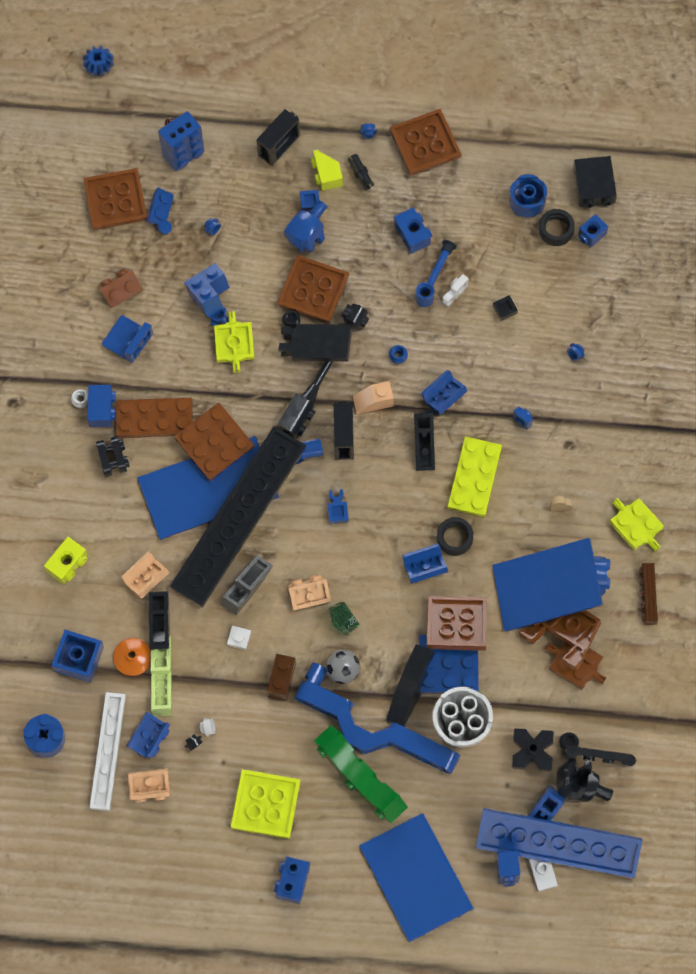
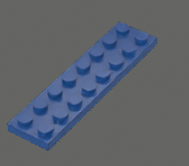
(559, 843)

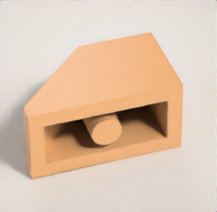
(374, 398)

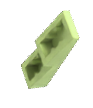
(161, 682)

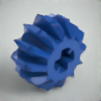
(98, 60)

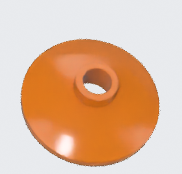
(136, 665)

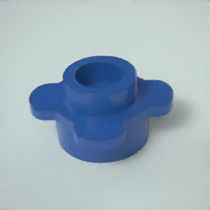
(223, 318)

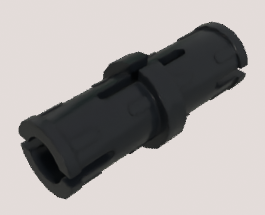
(360, 172)

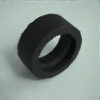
(556, 240)
(455, 521)

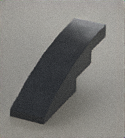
(409, 685)

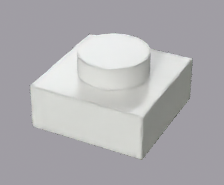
(239, 638)

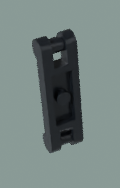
(591, 754)

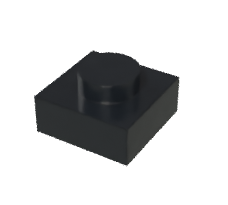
(505, 308)

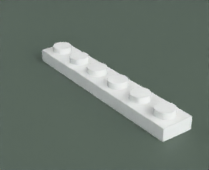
(107, 752)

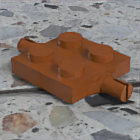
(586, 671)

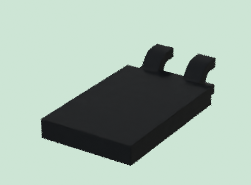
(317, 342)

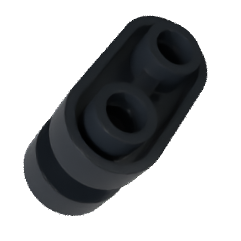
(121, 462)

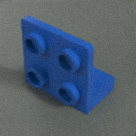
(127, 338)

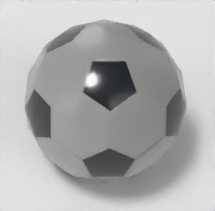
(343, 666)

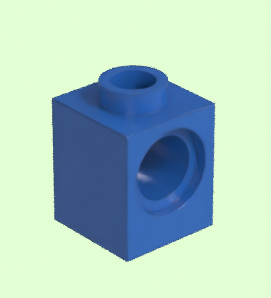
(595, 224)

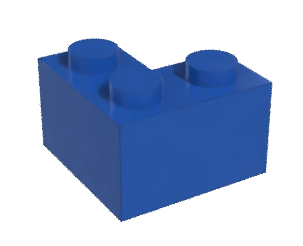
(206, 287)

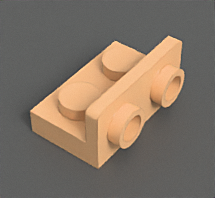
(309, 592)

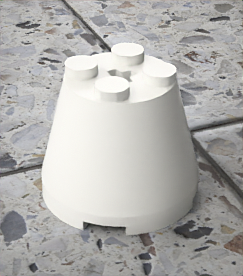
(458, 708)

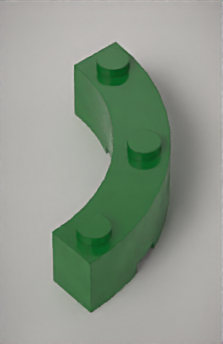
(359, 775)

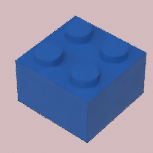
(77, 656)

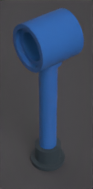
(427, 287)

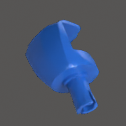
(306, 228)

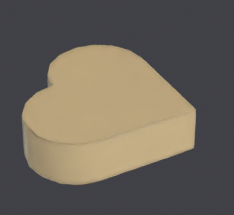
(560, 503)

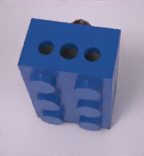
(181, 140)

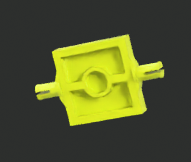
(234, 342)
(636, 524)

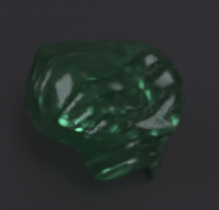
(343, 619)

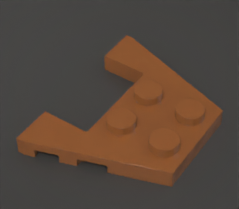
(574, 629)

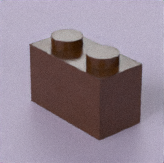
(281, 677)

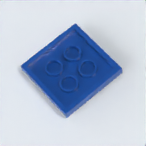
(450, 670)

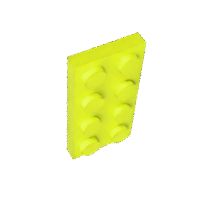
(474, 477)

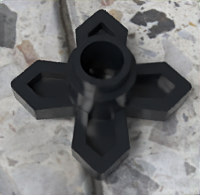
(525, 741)

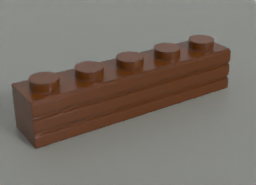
(648, 594)

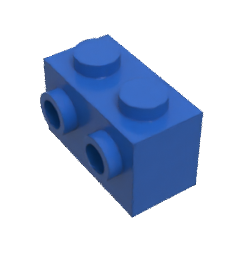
(101, 405)
(292, 880)

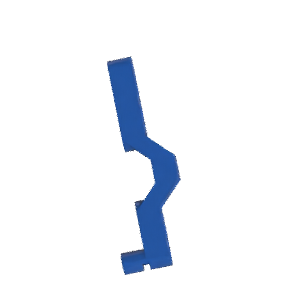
(363, 741)

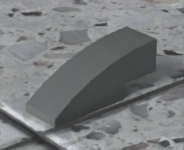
(246, 585)

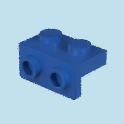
(443, 392)
(424, 563)
(148, 736)

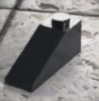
(424, 440)

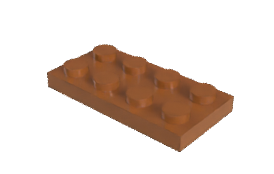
(153, 417)

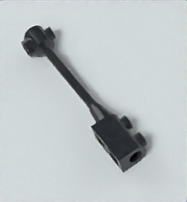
(302, 406)

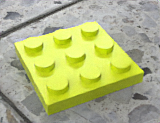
(265, 804)

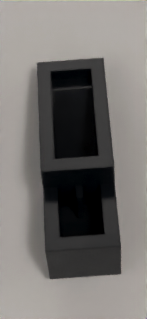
(159, 620)

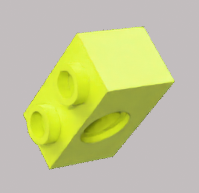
(68, 550)

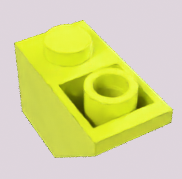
(328, 171)

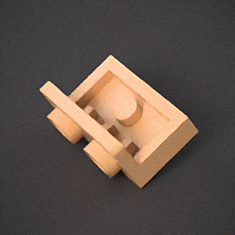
(144, 575)
(149, 785)

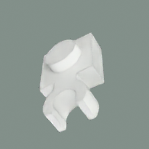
(457, 288)

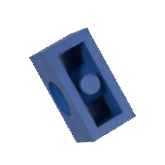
(413, 240)
(508, 868)

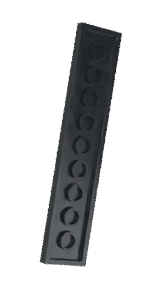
(238, 516)

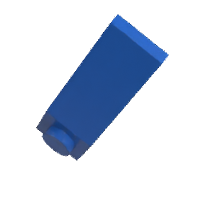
(547, 805)

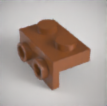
(120, 287)

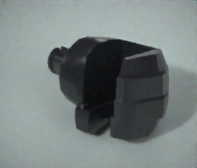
(580, 783)

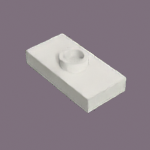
(543, 874)

